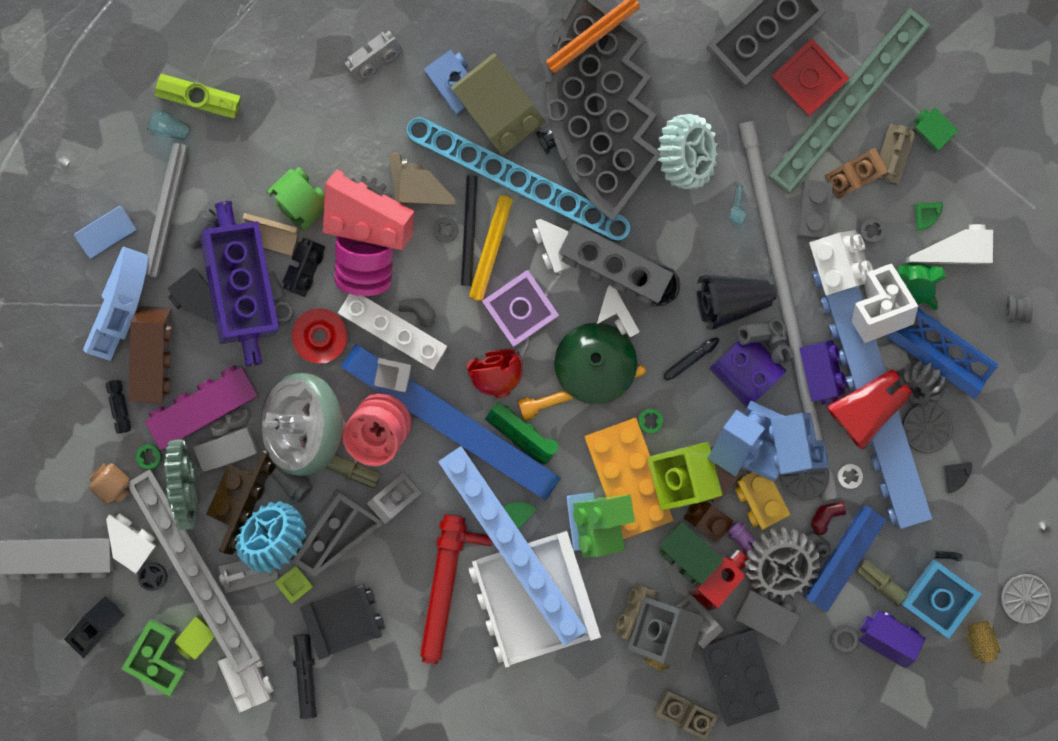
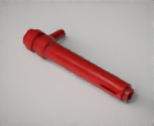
(449, 546)

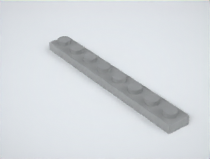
(194, 573)

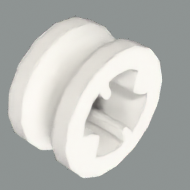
(852, 484)

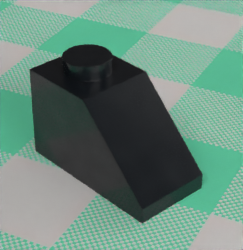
(94, 627)

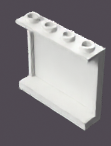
(513, 614)

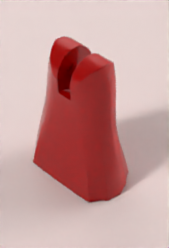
(869, 408)

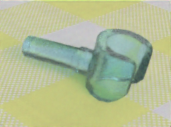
(737, 214)

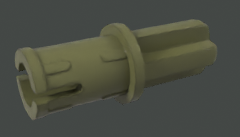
(353, 471)
(882, 582)

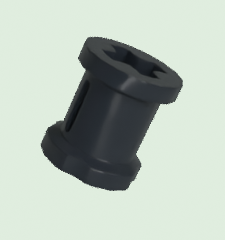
(543, 139)

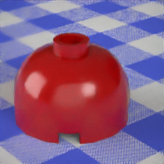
(497, 373)

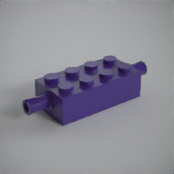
(239, 283)

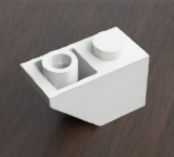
(552, 239)
(128, 544)

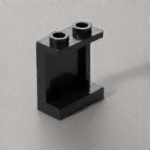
(342, 620)

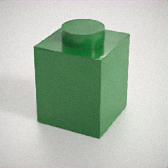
(934, 129)

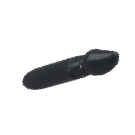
(706, 347)

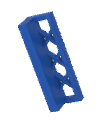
(930, 352)
(845, 557)

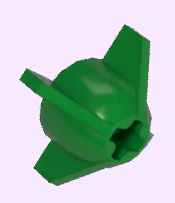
(922, 281)

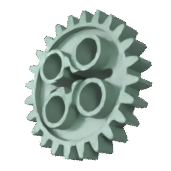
(181, 482)

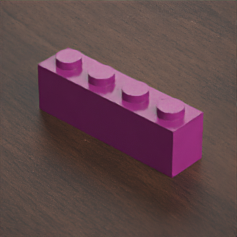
(201, 408)

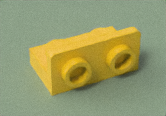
(763, 500)

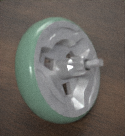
(287, 423)

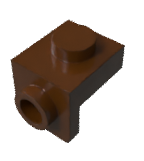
(708, 520)

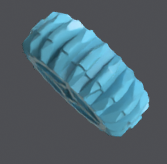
(270, 537)

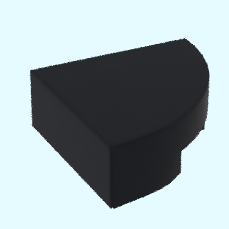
(956, 475)

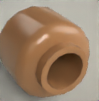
(109, 483)

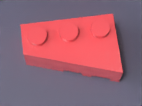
(363, 215)

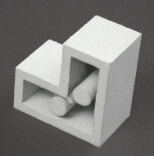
(887, 306)

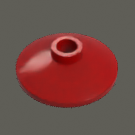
(308, 325)

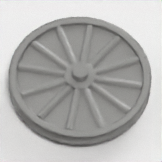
(1026, 598)

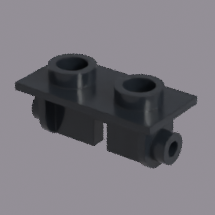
(309, 256)

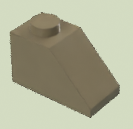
(422, 187)

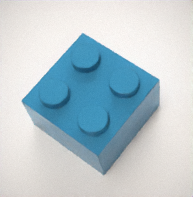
(940, 599)

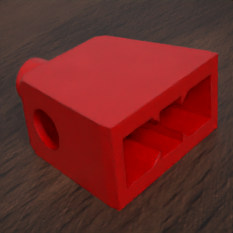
(714, 588)

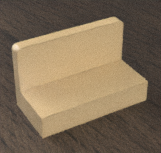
(275, 235)

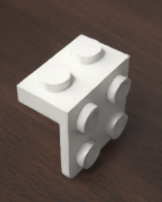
(841, 261)

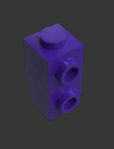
(823, 371)
(891, 638)

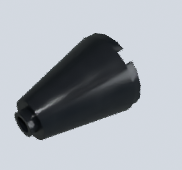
(732, 298)

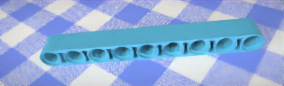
(509, 168)

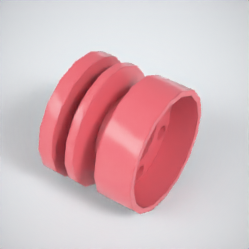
(377, 429)

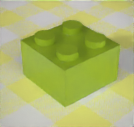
(684, 476)

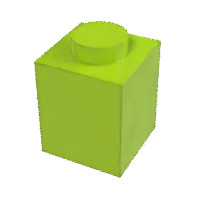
(195, 638)

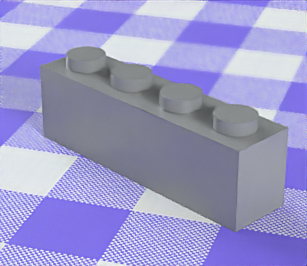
(56, 556)

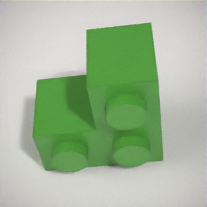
(600, 524)
(148, 660)

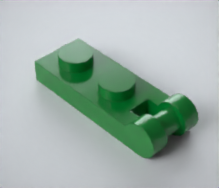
(522, 433)

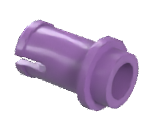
(741, 535)

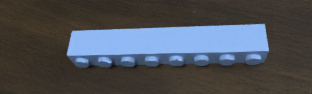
(512, 546)

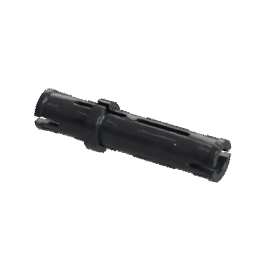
(307, 709)

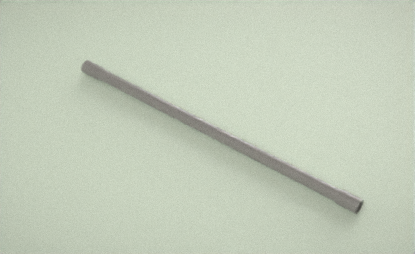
(751, 145)

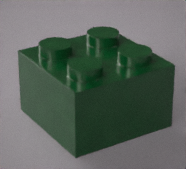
(690, 552)

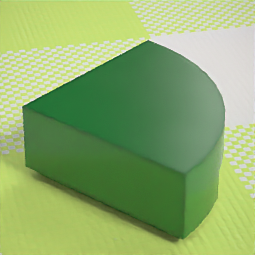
(926, 214)
(519, 512)

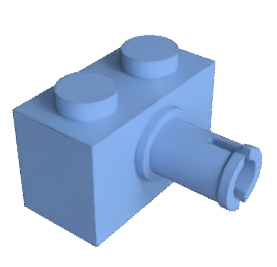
(444, 74)
(738, 441)

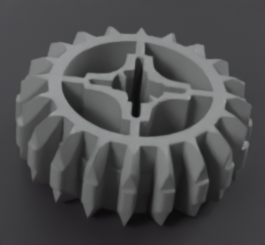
(773, 580)

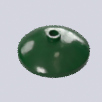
(595, 381)

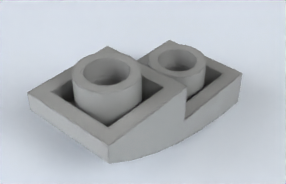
(225, 449)

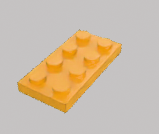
(624, 470)

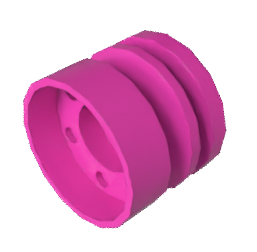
(362, 267)

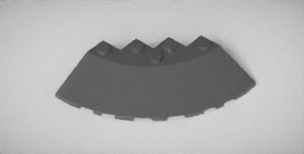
(597, 110)

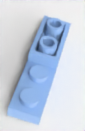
(119, 304)

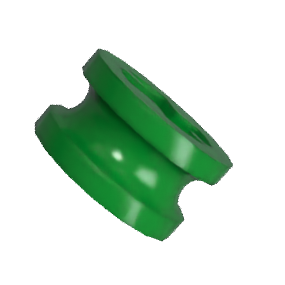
(642, 420)
(156, 452)

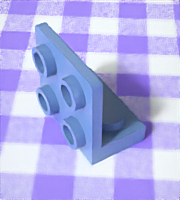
(764, 458)

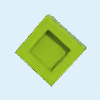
(294, 584)

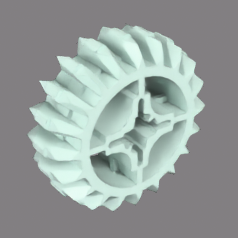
(688, 151)

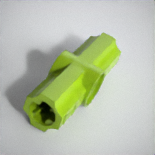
(180, 92)

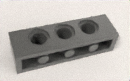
(656, 276)

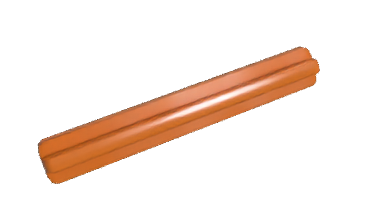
(592, 35)

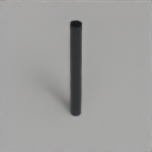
(469, 230)

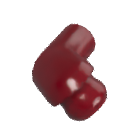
(824, 515)

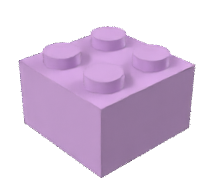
(520, 308)

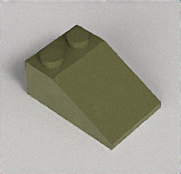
(497, 104)

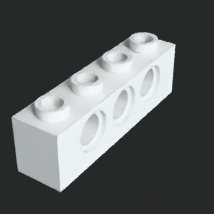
(393, 330)

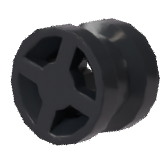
(147, 578)

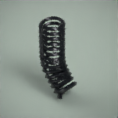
(946, 555)

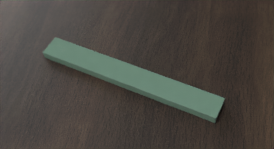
(849, 101)

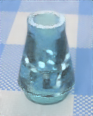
(167, 125)

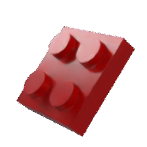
(810, 77)

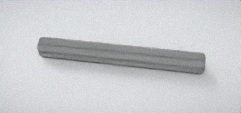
(166, 209)

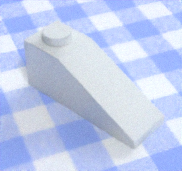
(965, 247)

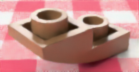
(856, 173)

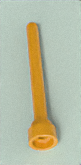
(531, 407)

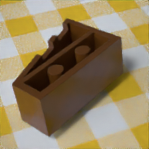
(150, 354)

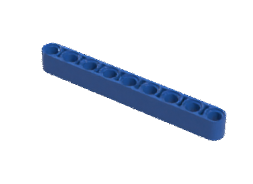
(458, 427)

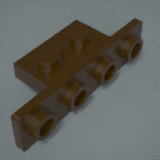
(237, 498)

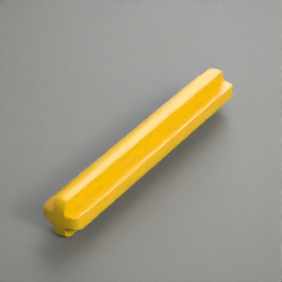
(491, 247)

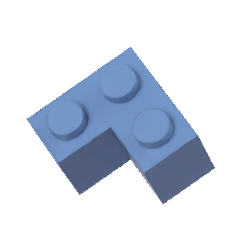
(797, 445)

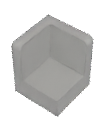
(393, 375)

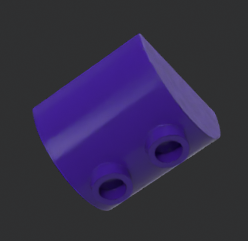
(747, 371)

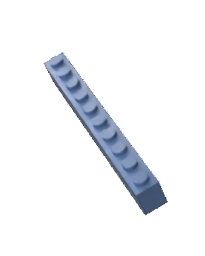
(890, 445)

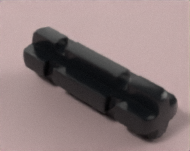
(118, 406)

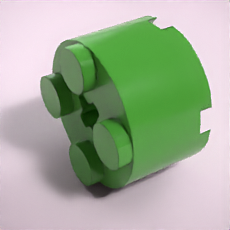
(297, 198)

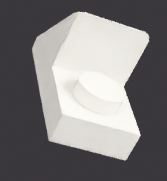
(614, 305)

